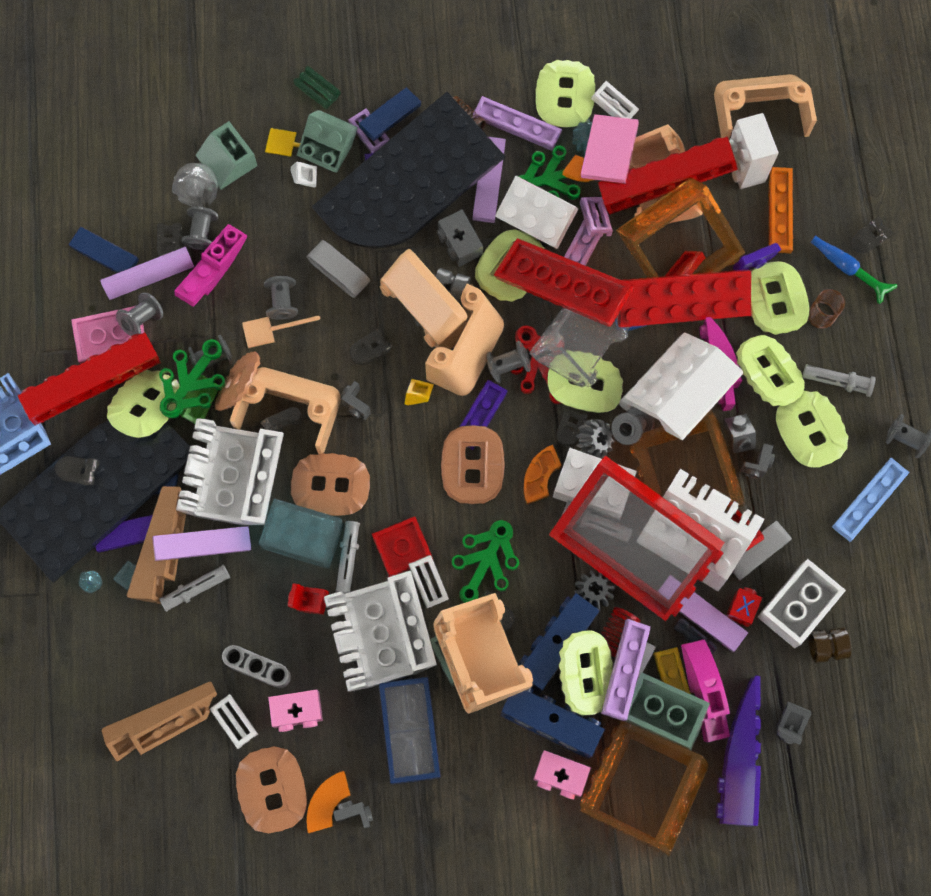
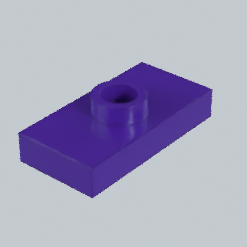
(758, 258)

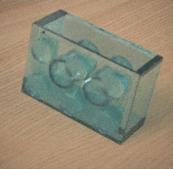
(301, 533)

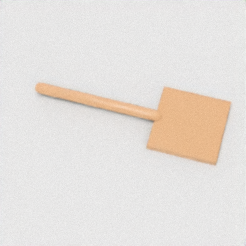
(259, 331)

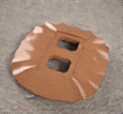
(238, 381)
(455, 464)
(331, 467)
(253, 794)

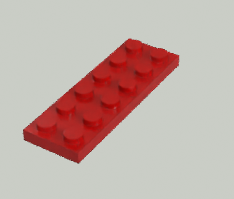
(564, 282)
(687, 298)

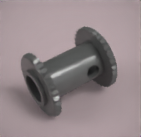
(200, 227)
(280, 292)
(146, 309)
(226, 354)
(509, 361)
(633, 423)
(909, 436)

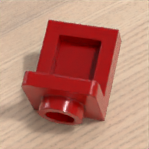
(307, 599)

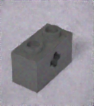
(459, 226)

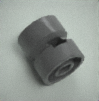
(457, 282)

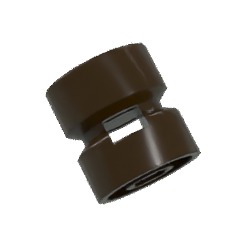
(834, 644)

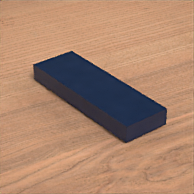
(389, 114)
(102, 251)

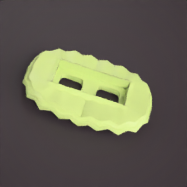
(549, 91)
(491, 261)
(792, 294)
(780, 364)
(131, 395)
(587, 398)
(797, 436)
(573, 675)

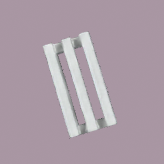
(612, 106)
(436, 600)
(245, 738)

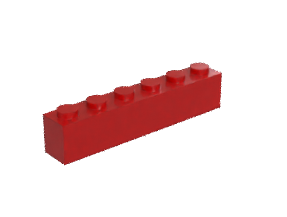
(665, 175)
(89, 378)

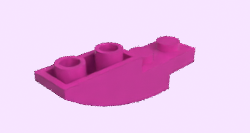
(212, 267)
(714, 335)
(707, 685)

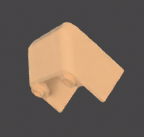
(734, 93)
(425, 300)
(321, 398)

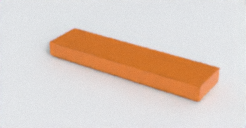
(781, 208)

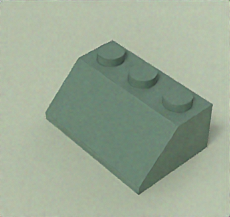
(666, 711)

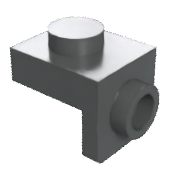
(355, 406)
(741, 433)
(764, 460)
(792, 723)
(348, 810)

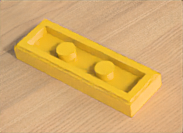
(671, 669)

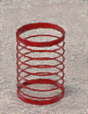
(615, 610)

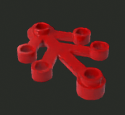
(535, 365)

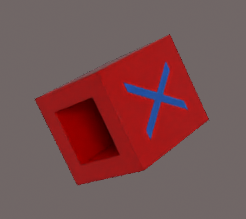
(744, 606)

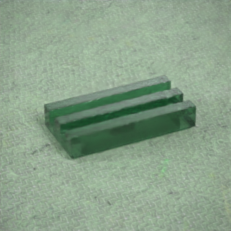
(303, 76)

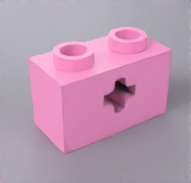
(282, 705)
(552, 763)

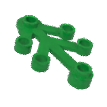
(549, 176)
(190, 382)
(487, 557)

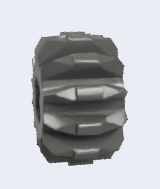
(595, 438)
(599, 583)

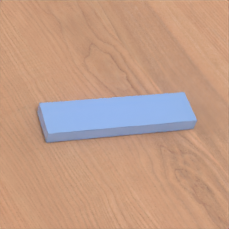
(870, 499)

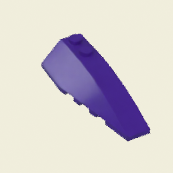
(740, 773)

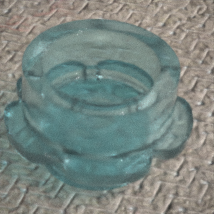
(90, 581)

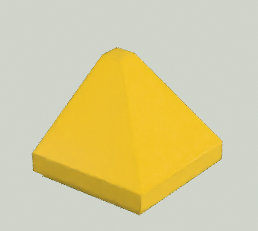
(418, 392)

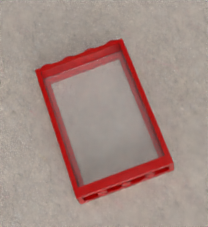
(637, 539)

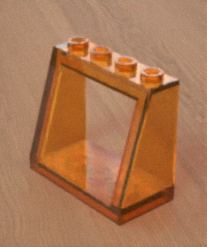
(669, 208)
(659, 435)
(681, 803)

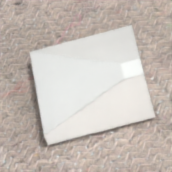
(304, 174)

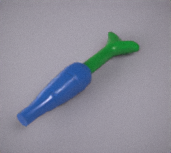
(851, 266)

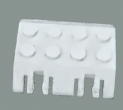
(683, 384)
(230, 474)
(713, 518)
(381, 632)

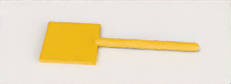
(281, 142)

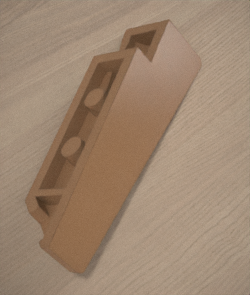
(149, 574)
(159, 722)

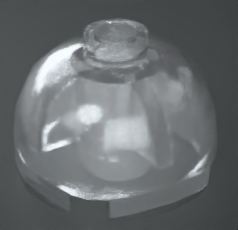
(195, 184)

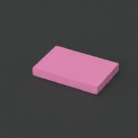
(609, 148)
(97, 333)

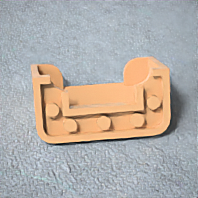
(655, 147)
(461, 368)
(480, 653)

